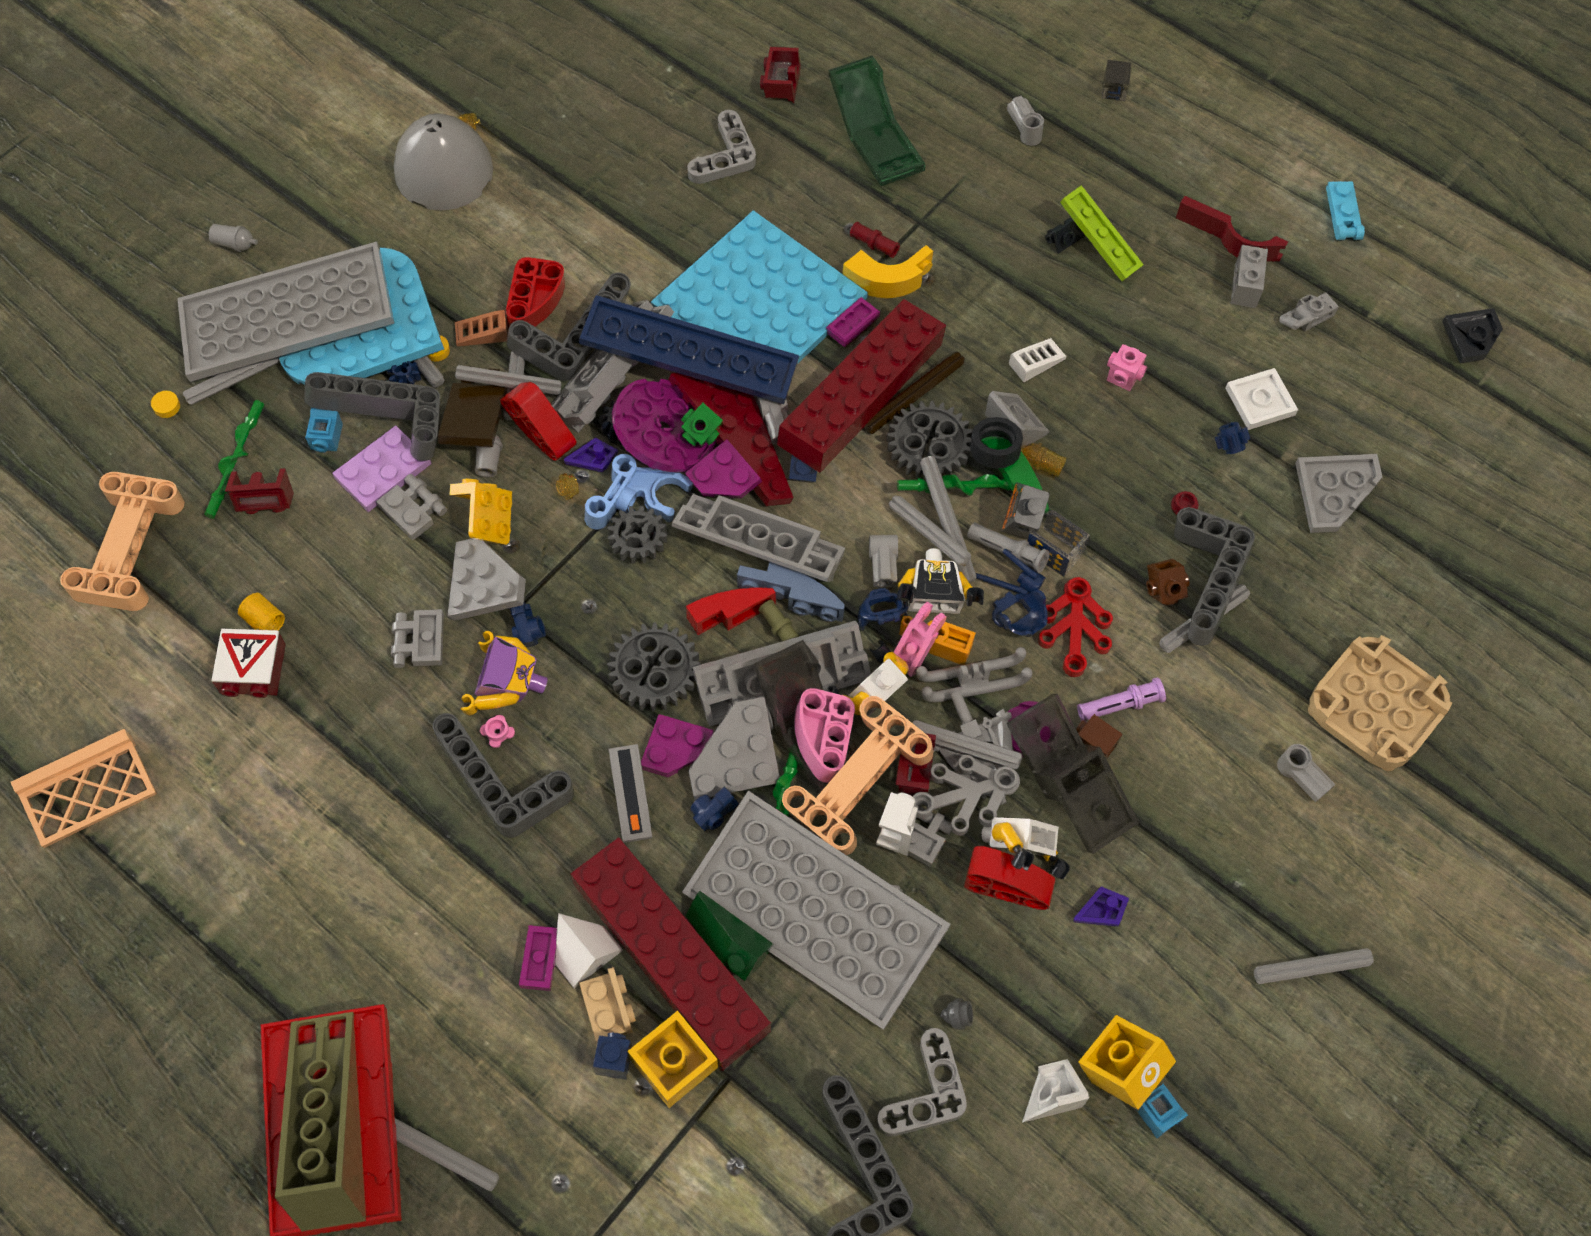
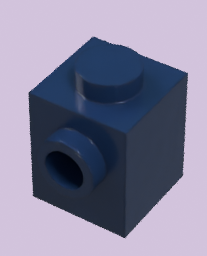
(612, 1056)

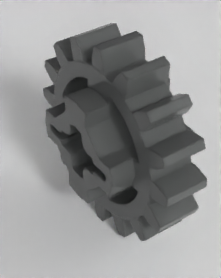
(635, 539)

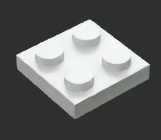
(1261, 398)

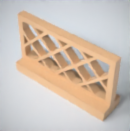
(81, 763)

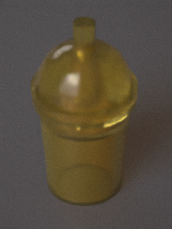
(1044, 459)

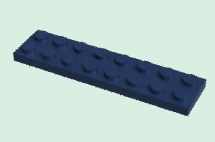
(689, 349)

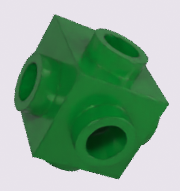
(703, 415)

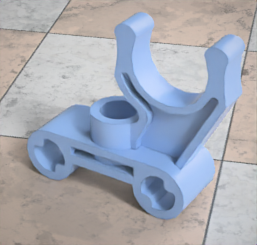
(627, 487)

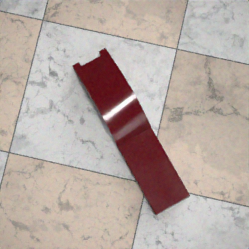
(1220, 225)

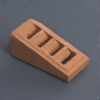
(489, 320)

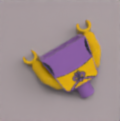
(504, 675)

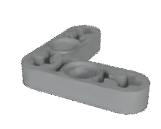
(735, 151)
(940, 1090)

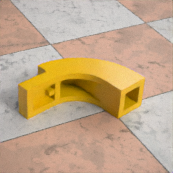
(888, 280)

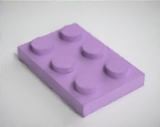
(379, 468)

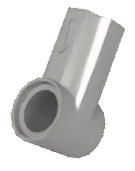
(1027, 121)
(774, 415)
(883, 553)
(1305, 774)

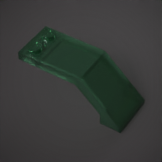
(872, 122)

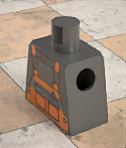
(1025, 510)

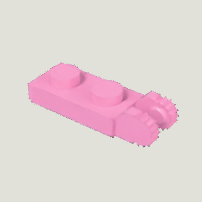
(919, 638)

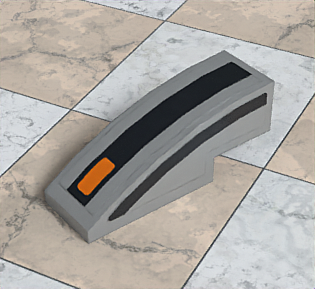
(630, 793)

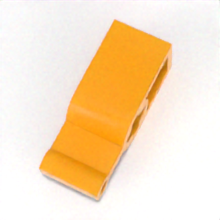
(952, 641)

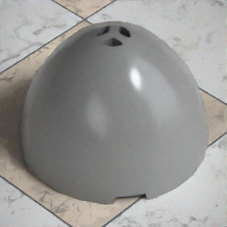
(441, 163)

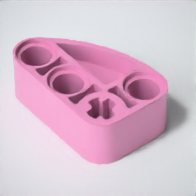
(816, 726)

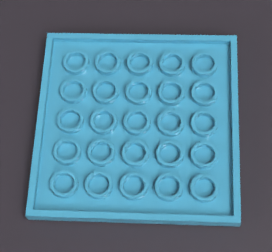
(762, 289)

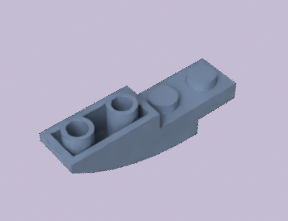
(804, 593)

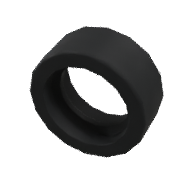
(996, 427)

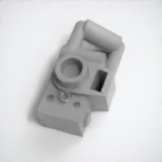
(1310, 312)

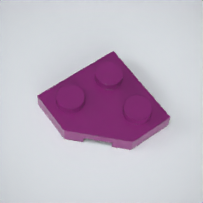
(723, 473)
(673, 746)

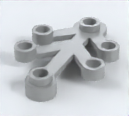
(969, 791)

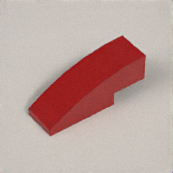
(727, 608)

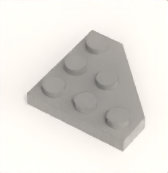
(1335, 487)
(482, 581)
(737, 753)

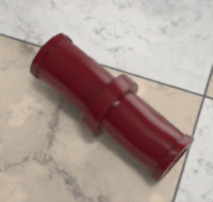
(874, 239)

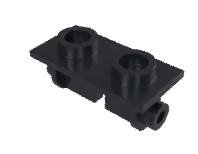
(1064, 235)

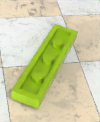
(1101, 233)

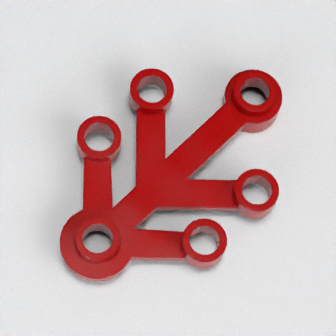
(1077, 622)

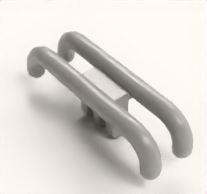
(974, 677)

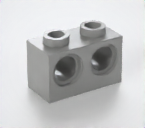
(1249, 276)

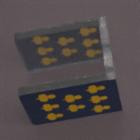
(1067, 533)

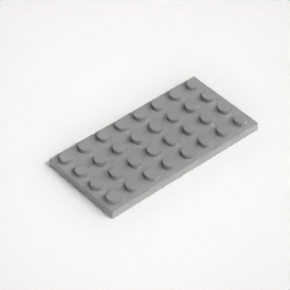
(284, 311)
(819, 909)

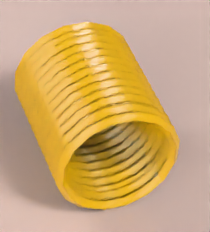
(260, 613)

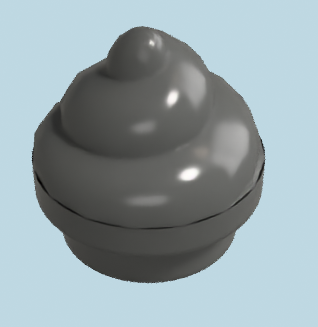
(958, 1014)

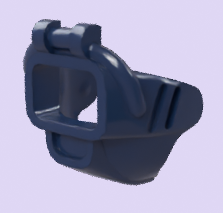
(865, 614)
(1032, 622)

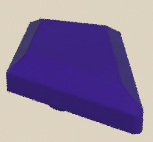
(594, 456)
(1103, 908)

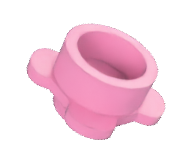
(497, 722)

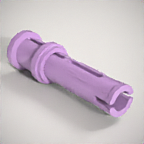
(1134, 697)

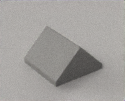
(1016, 410)

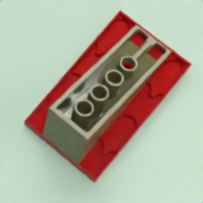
(330, 1122)

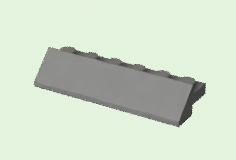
(596, 380)
(760, 535)
(735, 679)

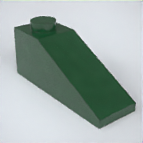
(728, 937)

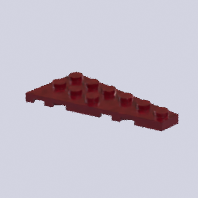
(744, 430)

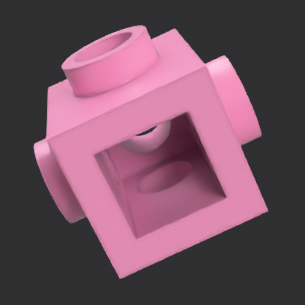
(1126, 367)

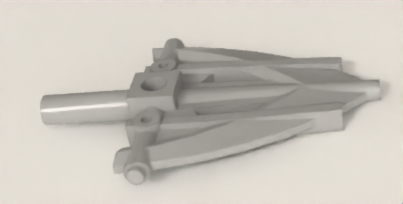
(991, 730)

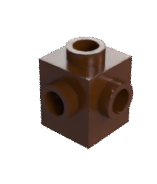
(1167, 581)

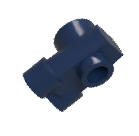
(527, 627)
(711, 812)

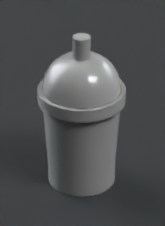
(231, 237)
(488, 458)

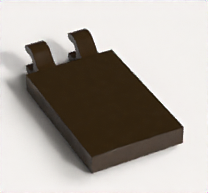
(472, 414)

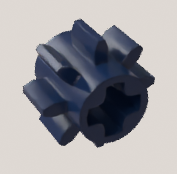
(404, 373)
(1232, 438)

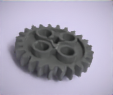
(906, 433)
(631, 656)

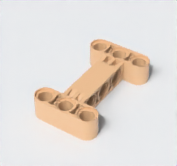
(123, 541)
(859, 773)

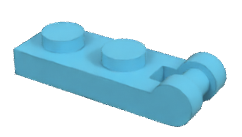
(1344, 211)

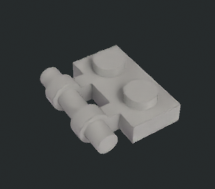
(408, 514)
(427, 638)
(925, 842)

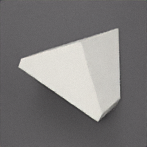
(582, 948)
(1055, 1091)

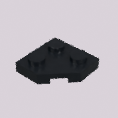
(1472, 333)

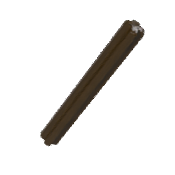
(915, 391)

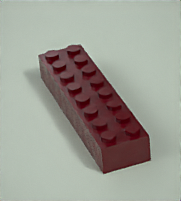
(860, 385)
(671, 952)

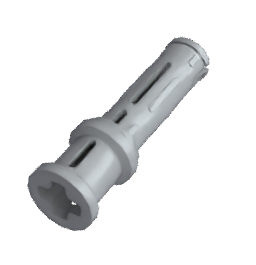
(1021, 549)

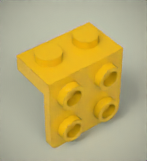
(488, 510)

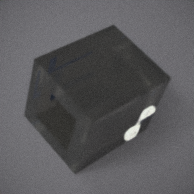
(1116, 80)

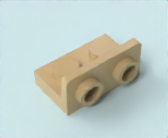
(606, 1004)

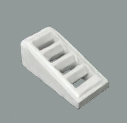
(1026, 371)

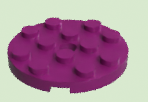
(638, 426)

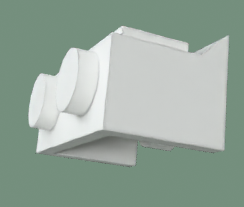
(897, 823)

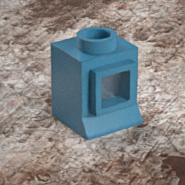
(324, 430)
(1161, 1111)

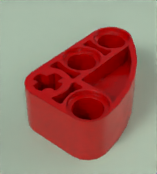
(541, 291)
(538, 420)
(994, 876)

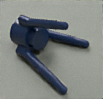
(1028, 578)

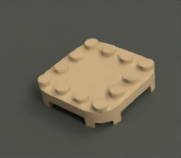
(1379, 702)

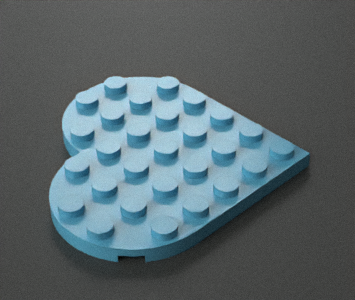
(379, 349)

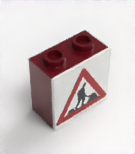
(248, 662)

